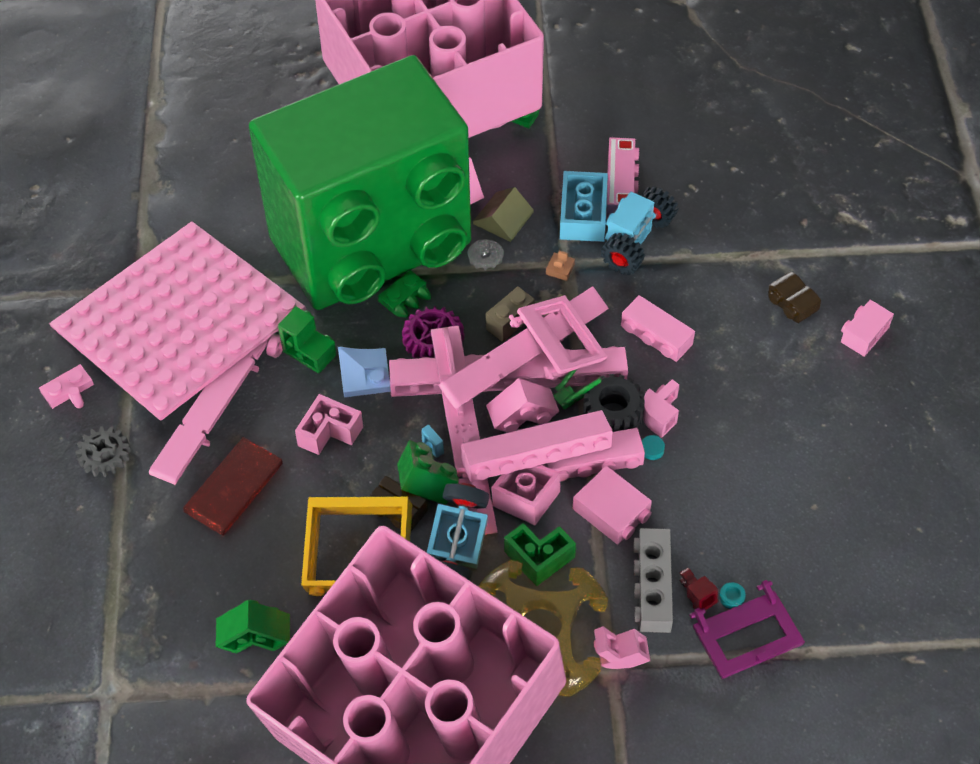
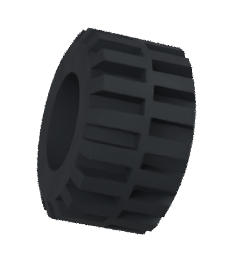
(621, 392)

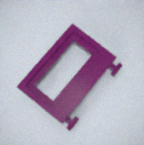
(740, 617)

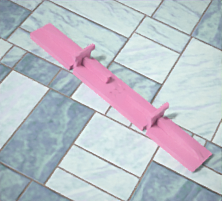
(516, 352)
(202, 418)
(460, 421)

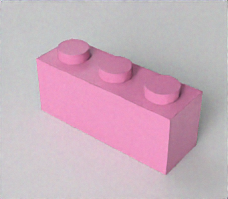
(657, 328)

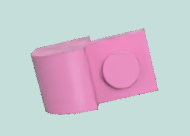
(658, 411)
(621, 650)

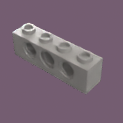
(650, 617)

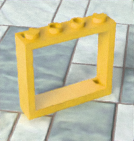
(344, 506)

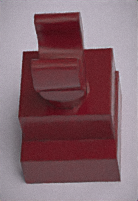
(701, 591)

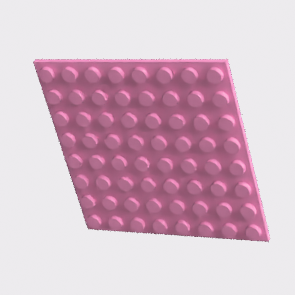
(176, 319)

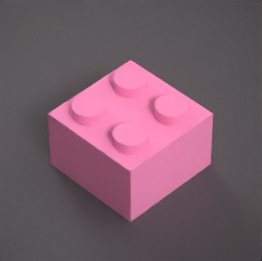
(526, 492)

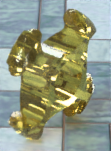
(563, 605)

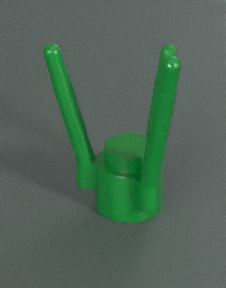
(567, 396)

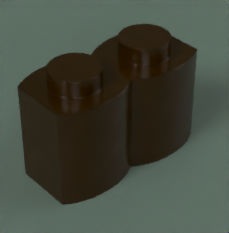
(794, 297)

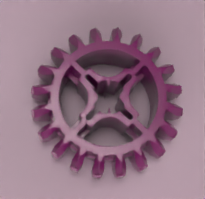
(423, 323)

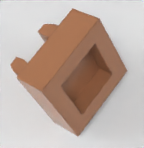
(560, 265)

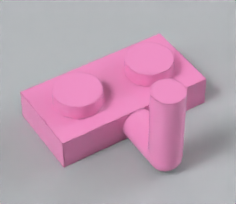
(67, 387)

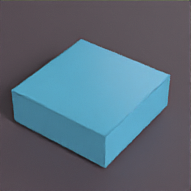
(433, 440)

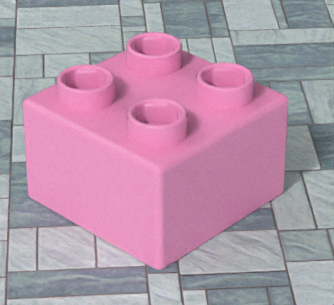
(475, 50)
(409, 668)

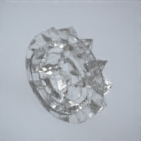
(483, 247)

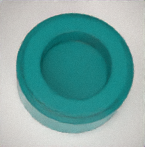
(653, 447)
(732, 595)

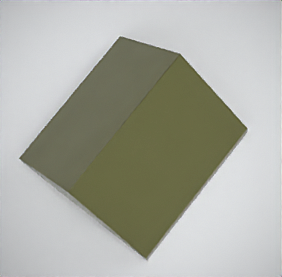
(504, 214)

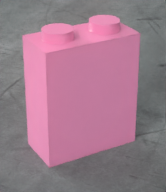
(612, 505)

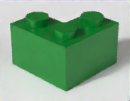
(303, 342)
(422, 474)
(539, 557)
(252, 625)

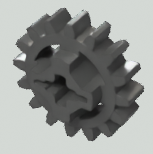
(103, 451)

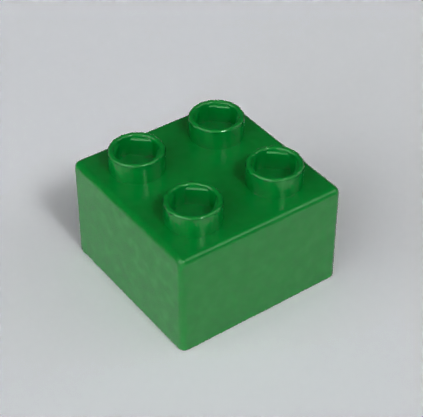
(365, 182)

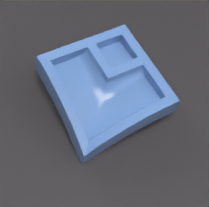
(364, 371)

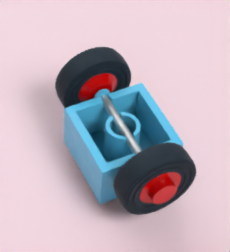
(457, 531)

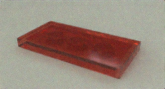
(232, 486)

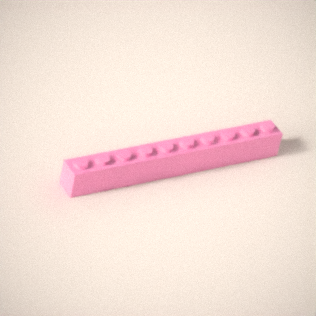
(421, 375)

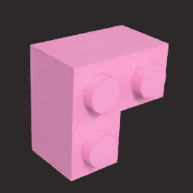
(521, 403)
(325, 420)

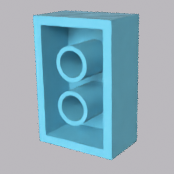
(583, 206)

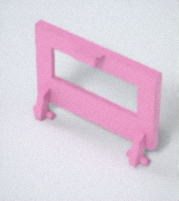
(552, 347)

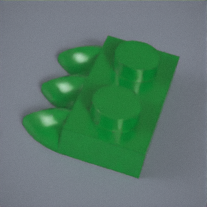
(403, 294)

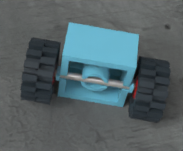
(632, 225)

